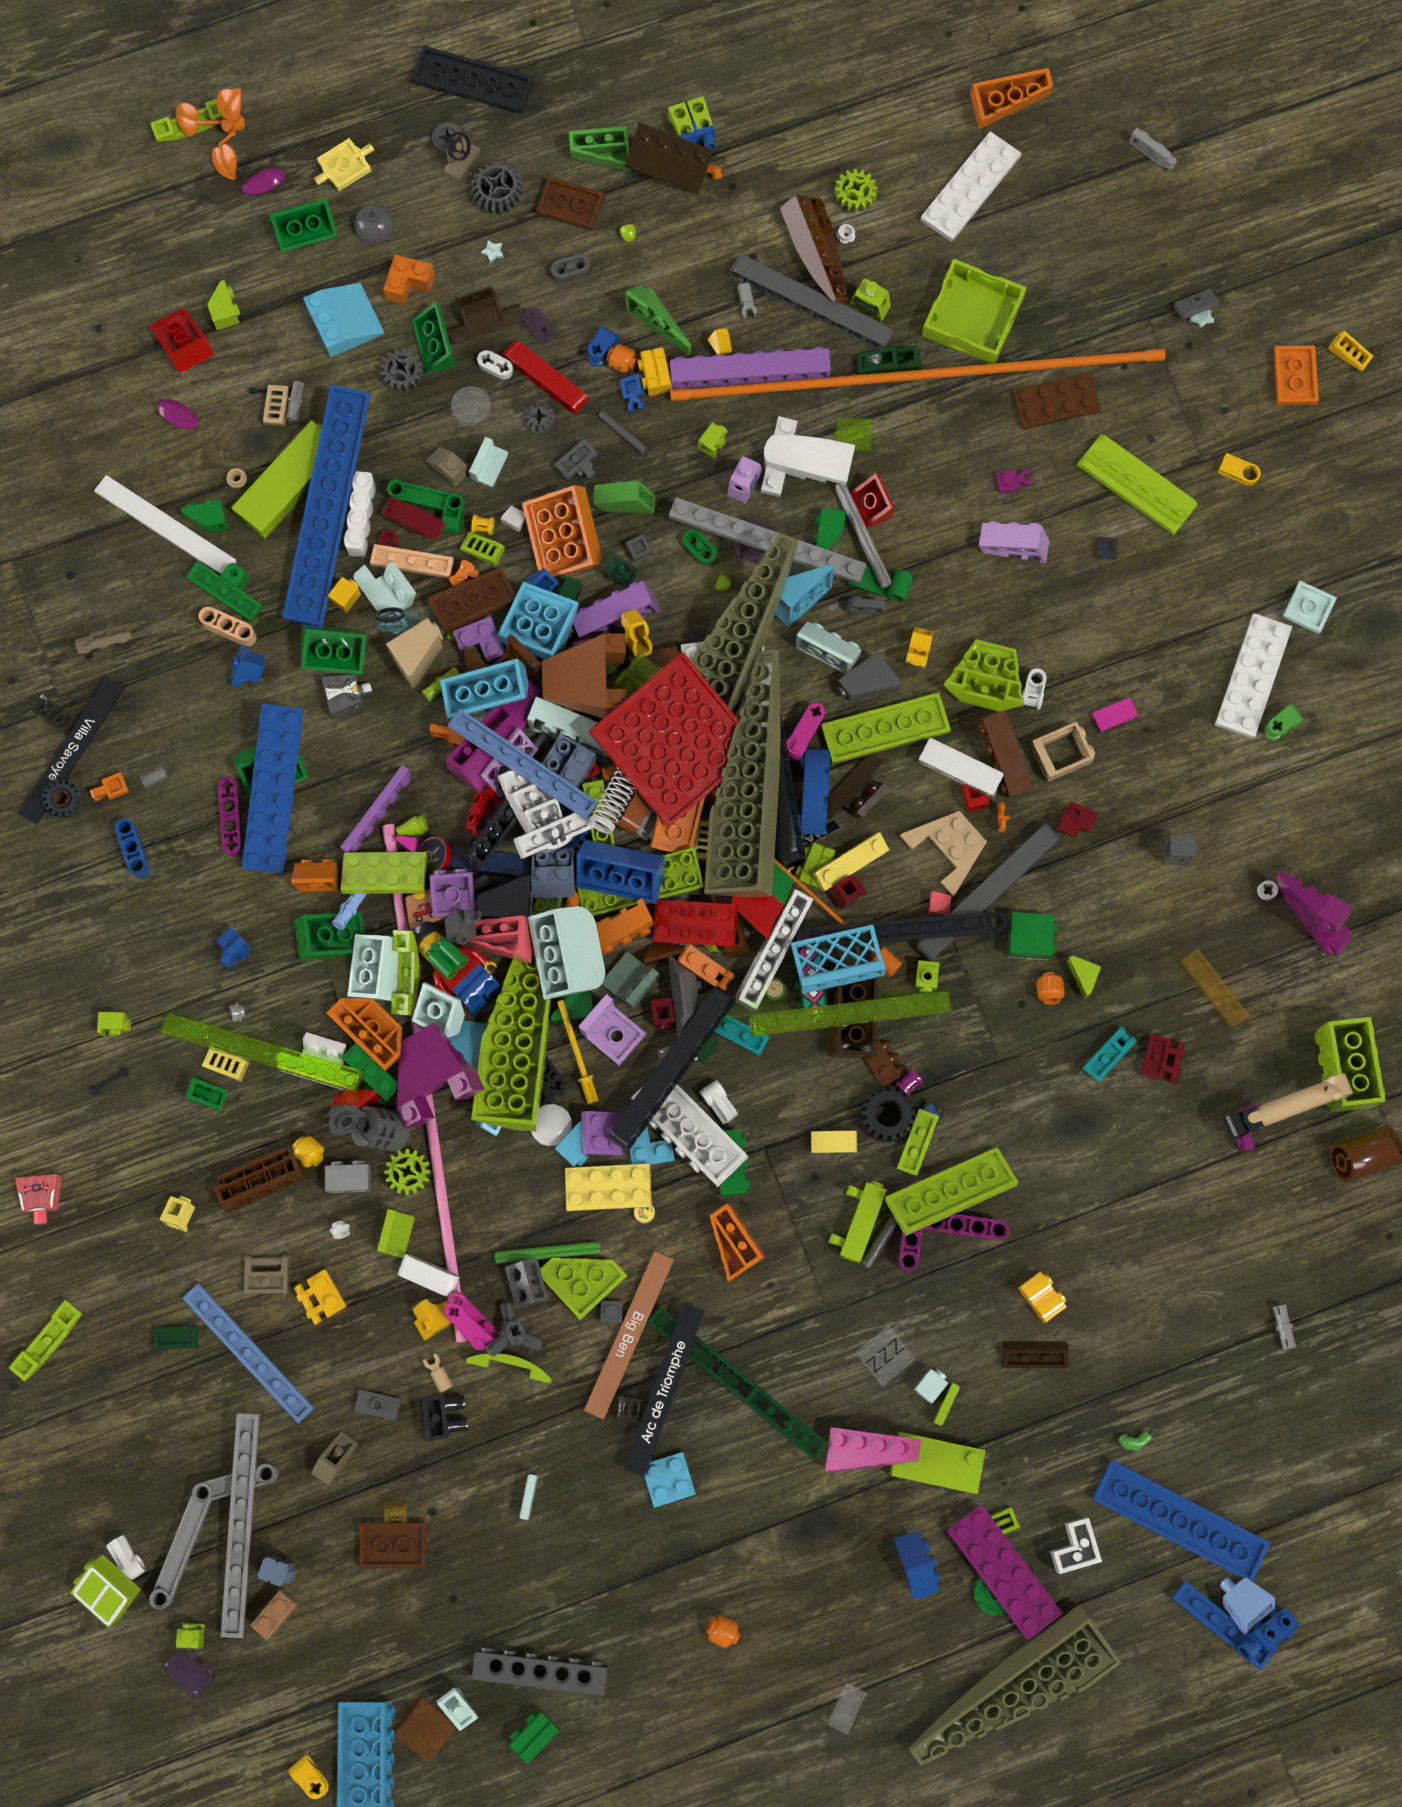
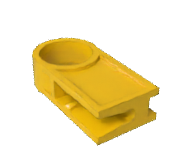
(1233, 468)

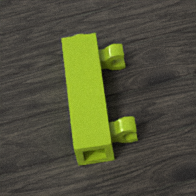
(863, 1221)

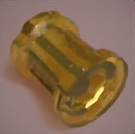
(396, 1512)

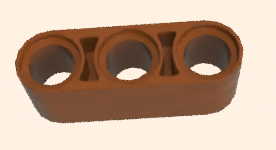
(634, 812)

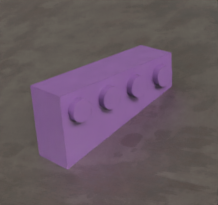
(607, 612)

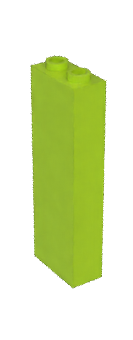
(281, 484)

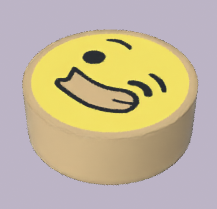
(645, 1214)

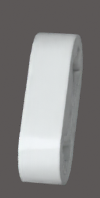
(493, 369)

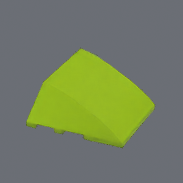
(987, 677)

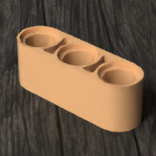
(221, 619)

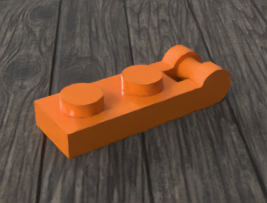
(704, 967)

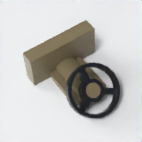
(460, 156)

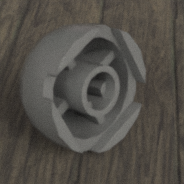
(374, 224)

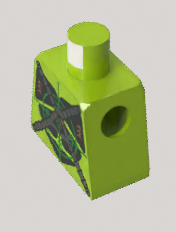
(871, 300)

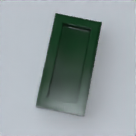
(176, 1337)

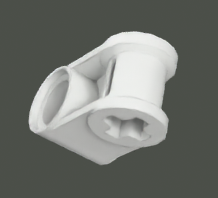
(1033, 692)

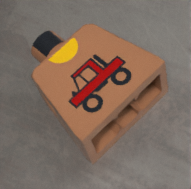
(420, 910)

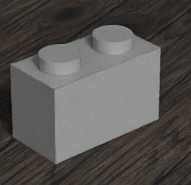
(347, 1178)

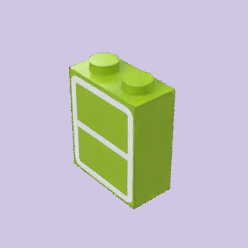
(104, 1590)

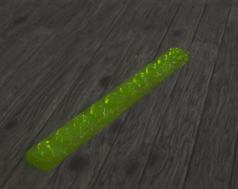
(849, 1013)
(262, 1053)

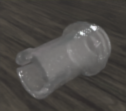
(154, 777)

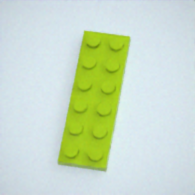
(885, 728)
(951, 1191)

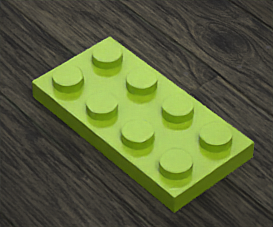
(384, 872)

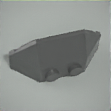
(684, 993)

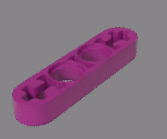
(233, 815)

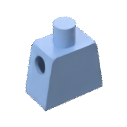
(1246, 1602)

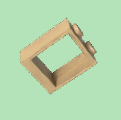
(1044, 761)

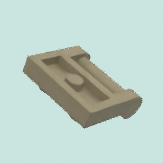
(266, 1281)

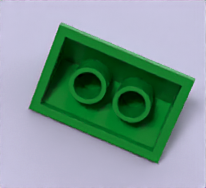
(303, 224)
(433, 339)

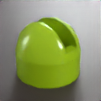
(628, 232)
(723, 582)

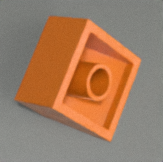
(316, 876)

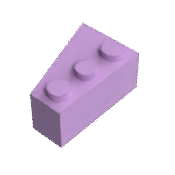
(1014, 539)

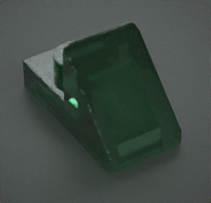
(617, 569)

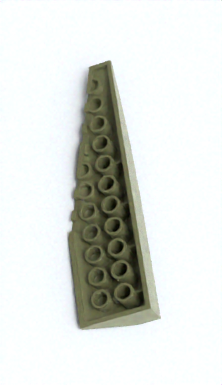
(747, 801)

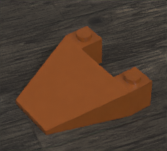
(579, 676)

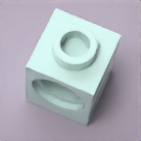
(931, 1385)

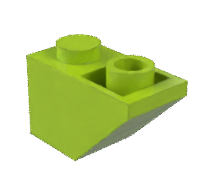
(221, 307)

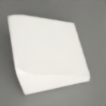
(513, 518)

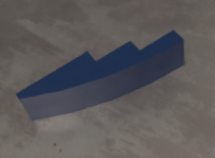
(499, 864)

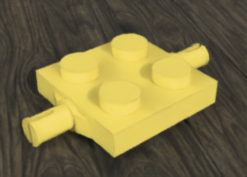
(344, 164)

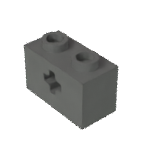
(1180, 850)

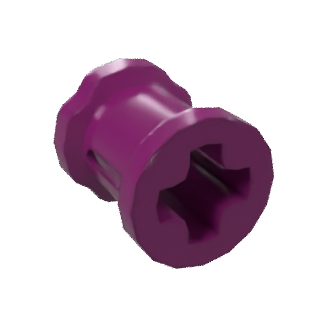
(910, 1082)

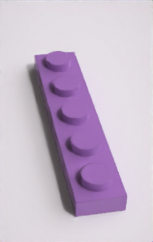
(376, 811)

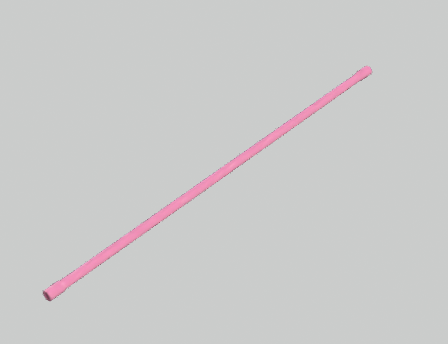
(432, 1132)

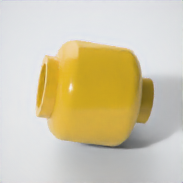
(308, 1151)

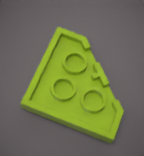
(582, 1281)

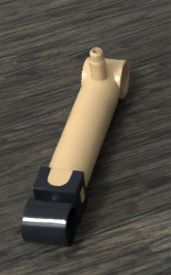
(1287, 1106)

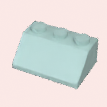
(827, 647)
(373, 968)

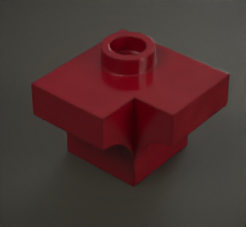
(1076, 819)
(847, 891)

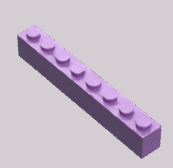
(749, 368)

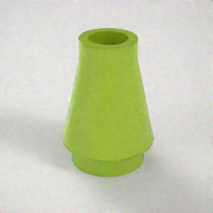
(412, 827)

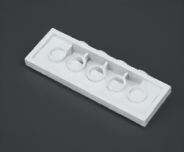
(697, 1137)

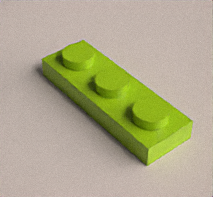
(918, 1142)

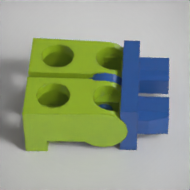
(693, 122)

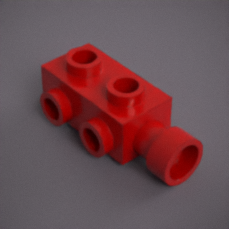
(482, 806)

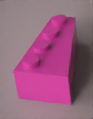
(861, 1450)

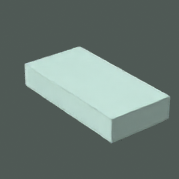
(528, 1496)

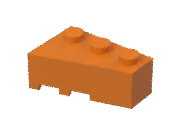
(624, 927)
(735, 1242)

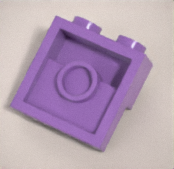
(451, 892)

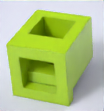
(712, 439)
(921, 983)
(113, 1023)
(190, 1635)

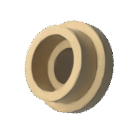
(236, 473)

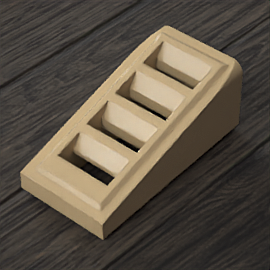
(267, 420)

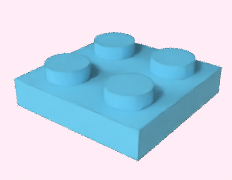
(669, 1480)

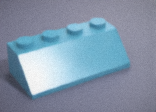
(485, 688)

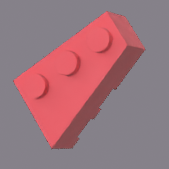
(504, 937)

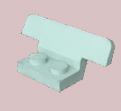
(387, 590)

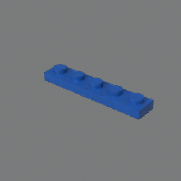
(1215, 1620)

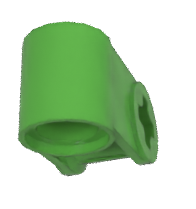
(1284, 722)

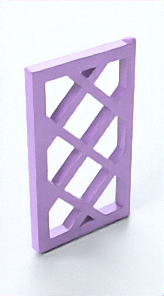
(524, 742)

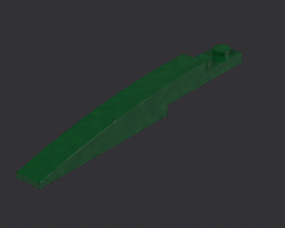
(744, 1389)

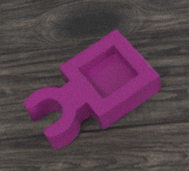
(1009, 480)

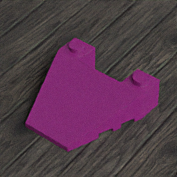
(1319, 914)
(427, 1065)

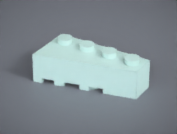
(556, 720)

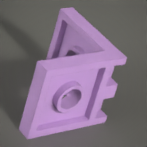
(603, 1022)

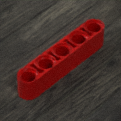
(545, 377)

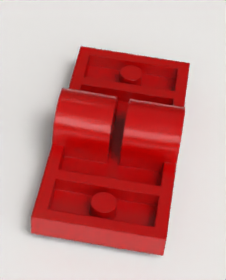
(695, 923)

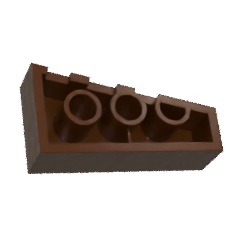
(1004, 753)

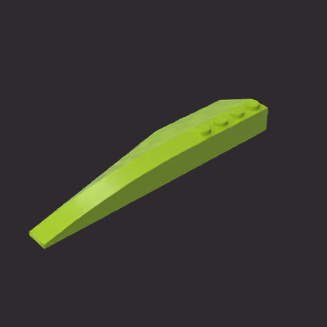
(515, 1046)

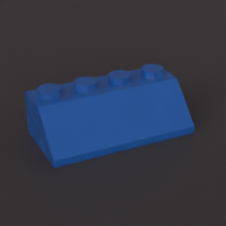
(619, 871)

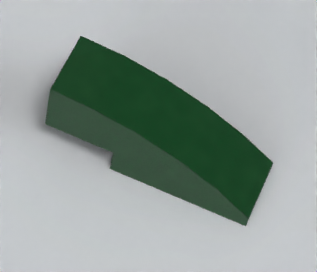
(890, 360)

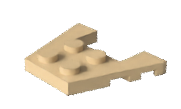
(955, 840)

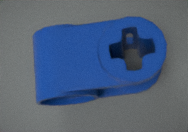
(600, 346)

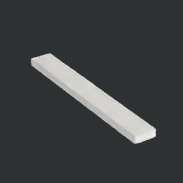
(163, 525)

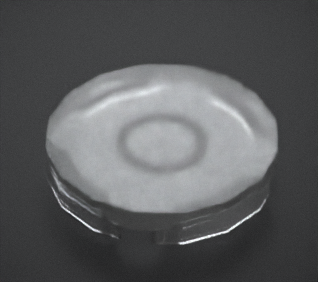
(470, 406)

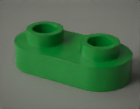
(700, 547)

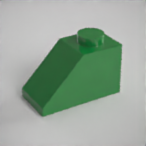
(577, 1007)

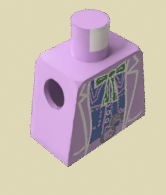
(745, 476)

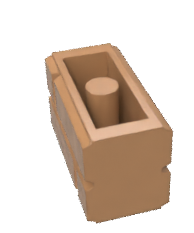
(274, 1614)

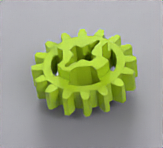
(854, 193)
(403, 1181)

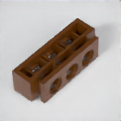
(258, 1179)

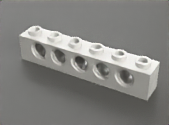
(773, 950)

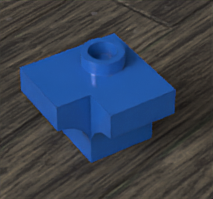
(246, 666)
(233, 948)

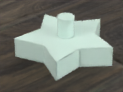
(492, 251)
(1203, 318)

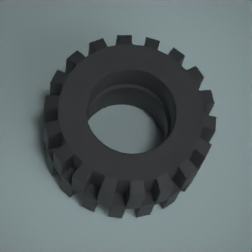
(892, 1097)

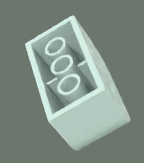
(567, 951)

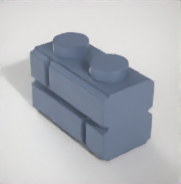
(277, 1570)

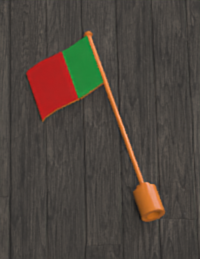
(763, 911)

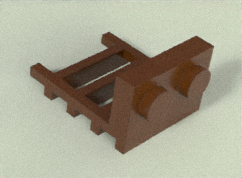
(516, 650)

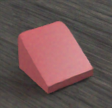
(939, 904)

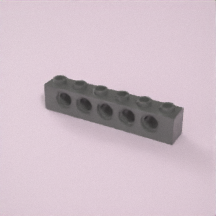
(483, 1671)

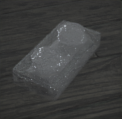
(846, 1708)

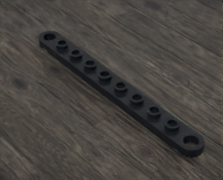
(915, 929)

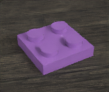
(596, 1132)

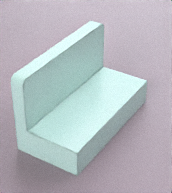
(488, 463)

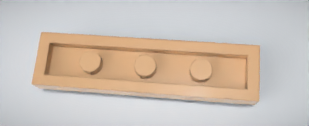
(412, 561)

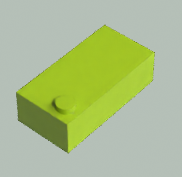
(943, 1465)

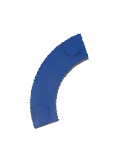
(815, 787)

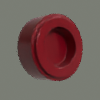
(388, 538)

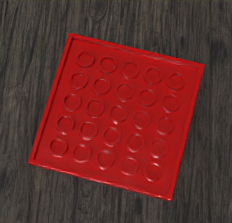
(670, 738)

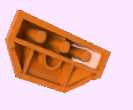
(370, 1028)

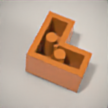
(407, 274)

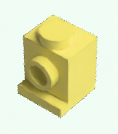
(177, 1213)

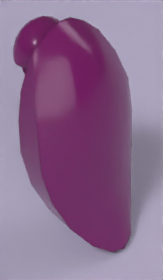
(263, 181)
(177, 414)

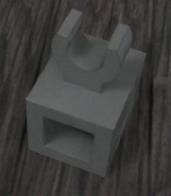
(461, 925)

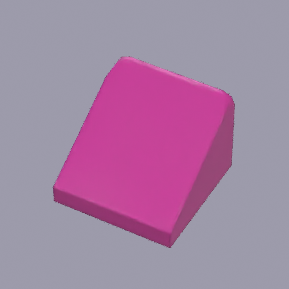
(409, 843)

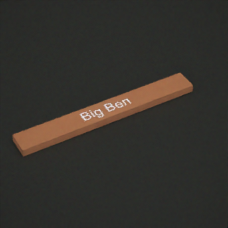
(629, 1335)

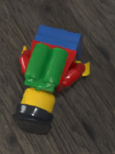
(457, 969)

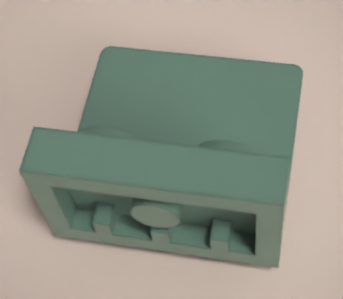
(630, 980)

